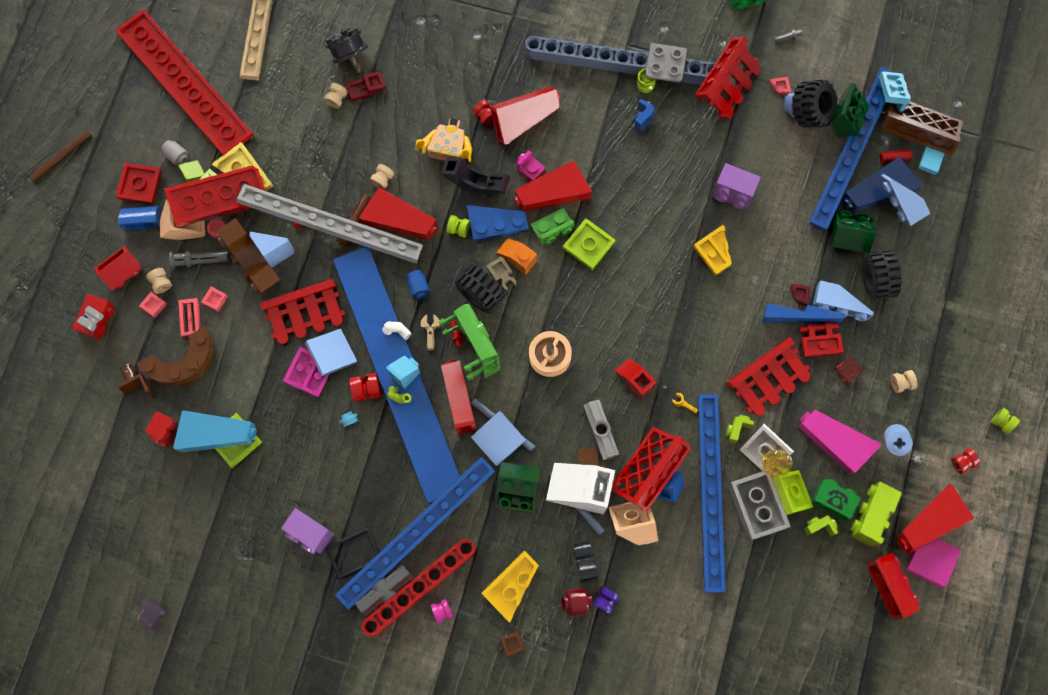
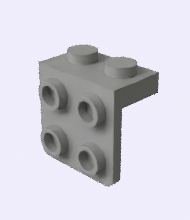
(666, 62)

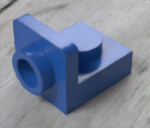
(645, 115)

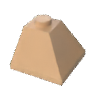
(169, 231)
(634, 523)

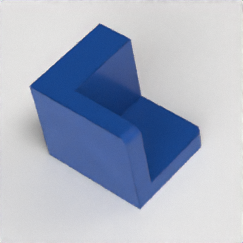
(672, 488)

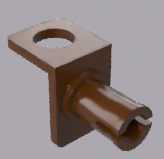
(134, 381)

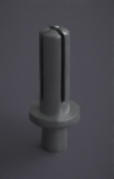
(792, 35)

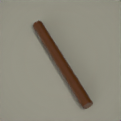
(60, 155)

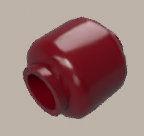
(576, 602)

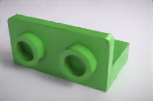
(552, 226)

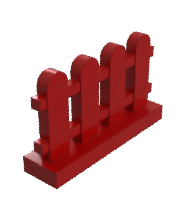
(723, 69)
(293, 309)
(759, 378)

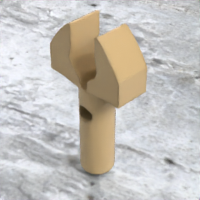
(430, 331)

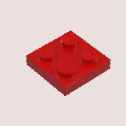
(138, 183)

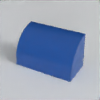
(140, 218)

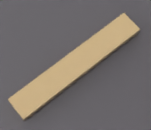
(255, 39)

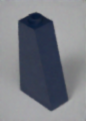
(871, 190)

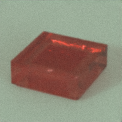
(848, 370)

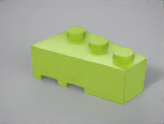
(875, 514)

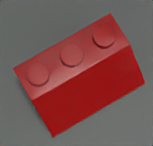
(893, 586)

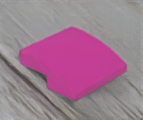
(304, 374)
(934, 562)

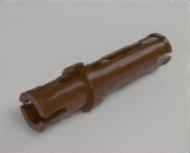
(364, 200)

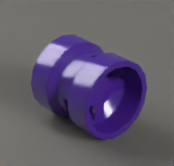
(604, 604)

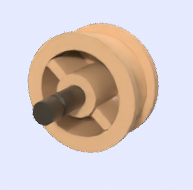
(550, 354)

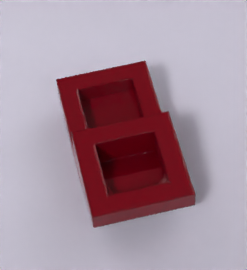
(367, 86)

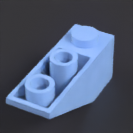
(909, 205)
(837, 299)

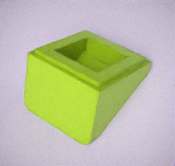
(192, 171)

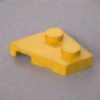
(714, 250)

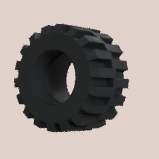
(814, 103)
(882, 275)
(480, 288)

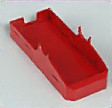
(211, 196)

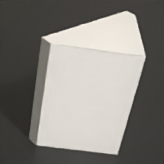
(761, 443)

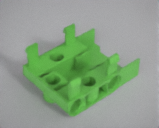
(476, 334)

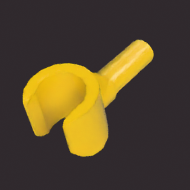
(683, 403)

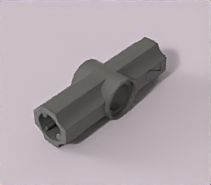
(384, 590)

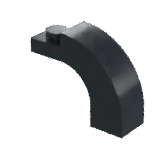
(474, 180)

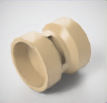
(335, 95)
(382, 176)
(159, 280)
(904, 381)

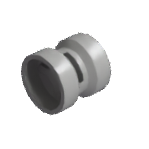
(90, 318)

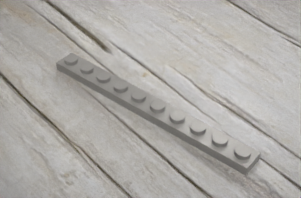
(329, 223)

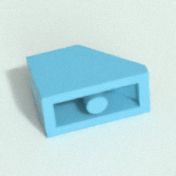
(403, 371)

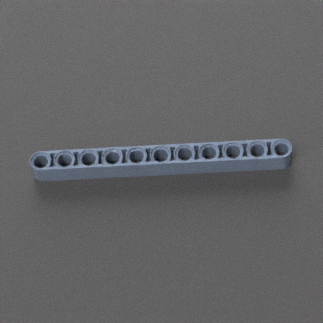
(611, 64)

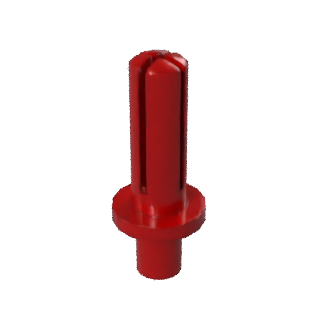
(456, 337)

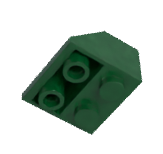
(850, 112)
(853, 231)
(517, 487)

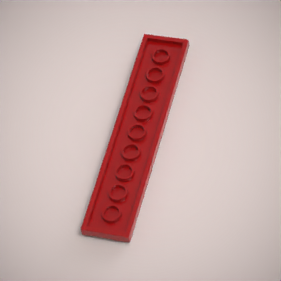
(184, 82)

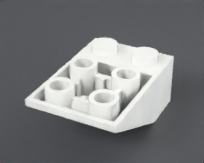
(581, 486)

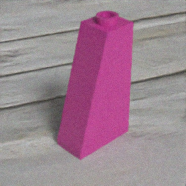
(839, 441)

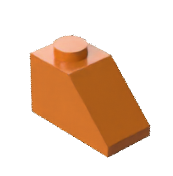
(518, 255)

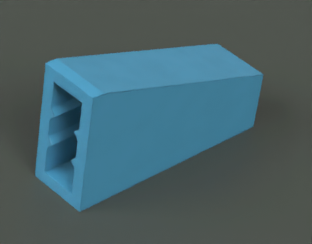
(207, 431)

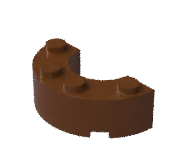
(248, 256)
(186, 370)

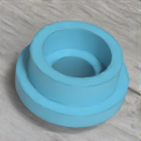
(348, 418)

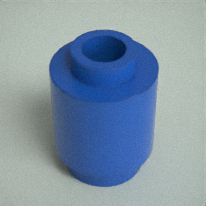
(417, 285)

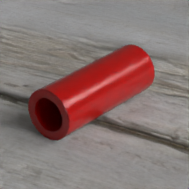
(888, 157)

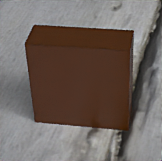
(588, 456)
(512, 643)

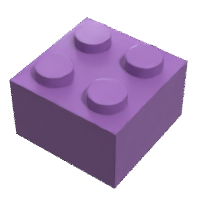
(736, 186)
(304, 529)

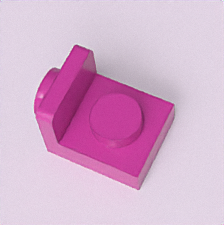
(529, 166)

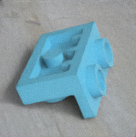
(895, 89)

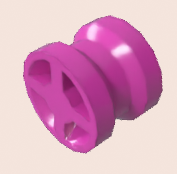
(441, 611)

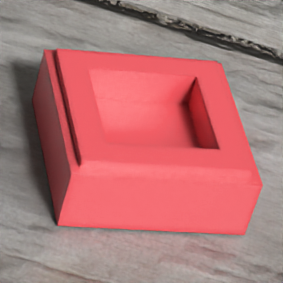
(214, 299)
(153, 305)

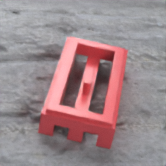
(184, 334)

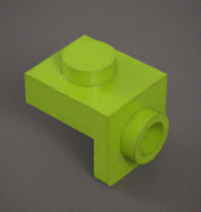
(734, 430)
(816, 524)

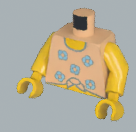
(446, 142)

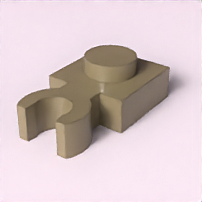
(500, 272)

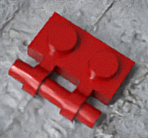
(821, 345)

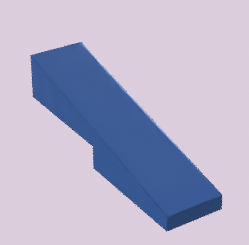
(810, 314)

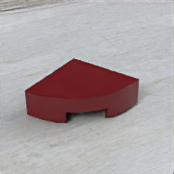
(800, 293)

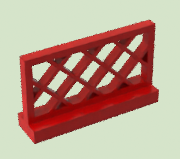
(659, 473)

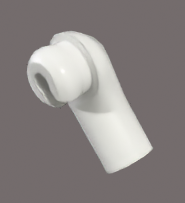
(390, 327)

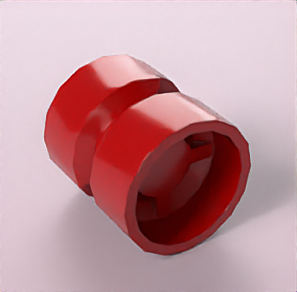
(365, 387)

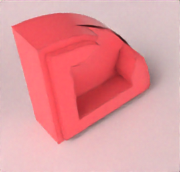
(781, 85)

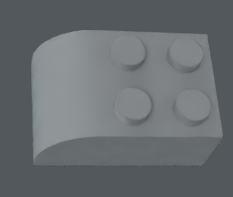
(758, 505)

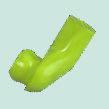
(399, 398)

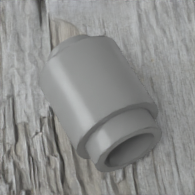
(174, 152)

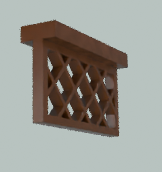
(927, 133)

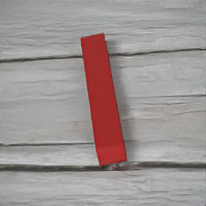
(424, 577)

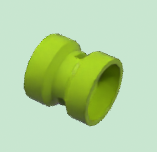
(643, 80)
(458, 226)
(1005, 421)

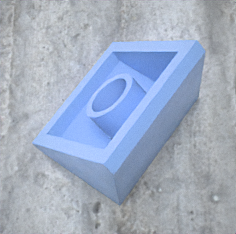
(273, 248)

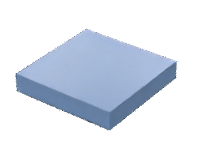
(331, 352)
(498, 438)

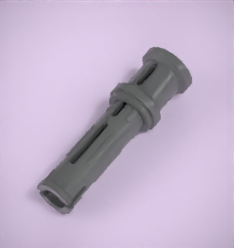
(189, 261)

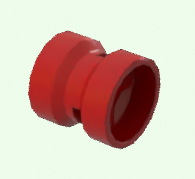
(483, 111)
(965, 461)

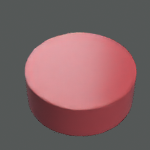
(213, 226)

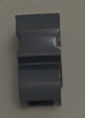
(585, 561)

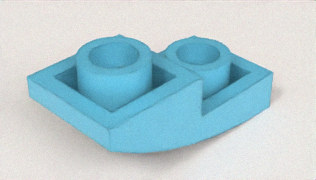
(931, 160)

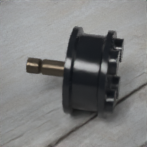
(347, 47)

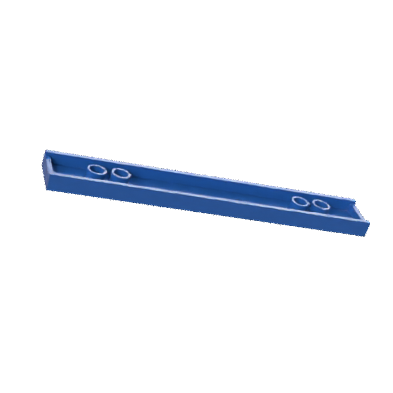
(414, 419)

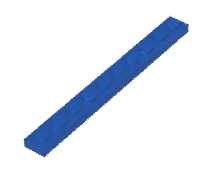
(848, 159)
(711, 494)
(414, 533)

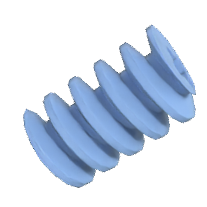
(905, 442)

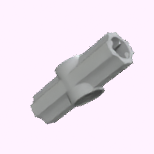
(604, 441)

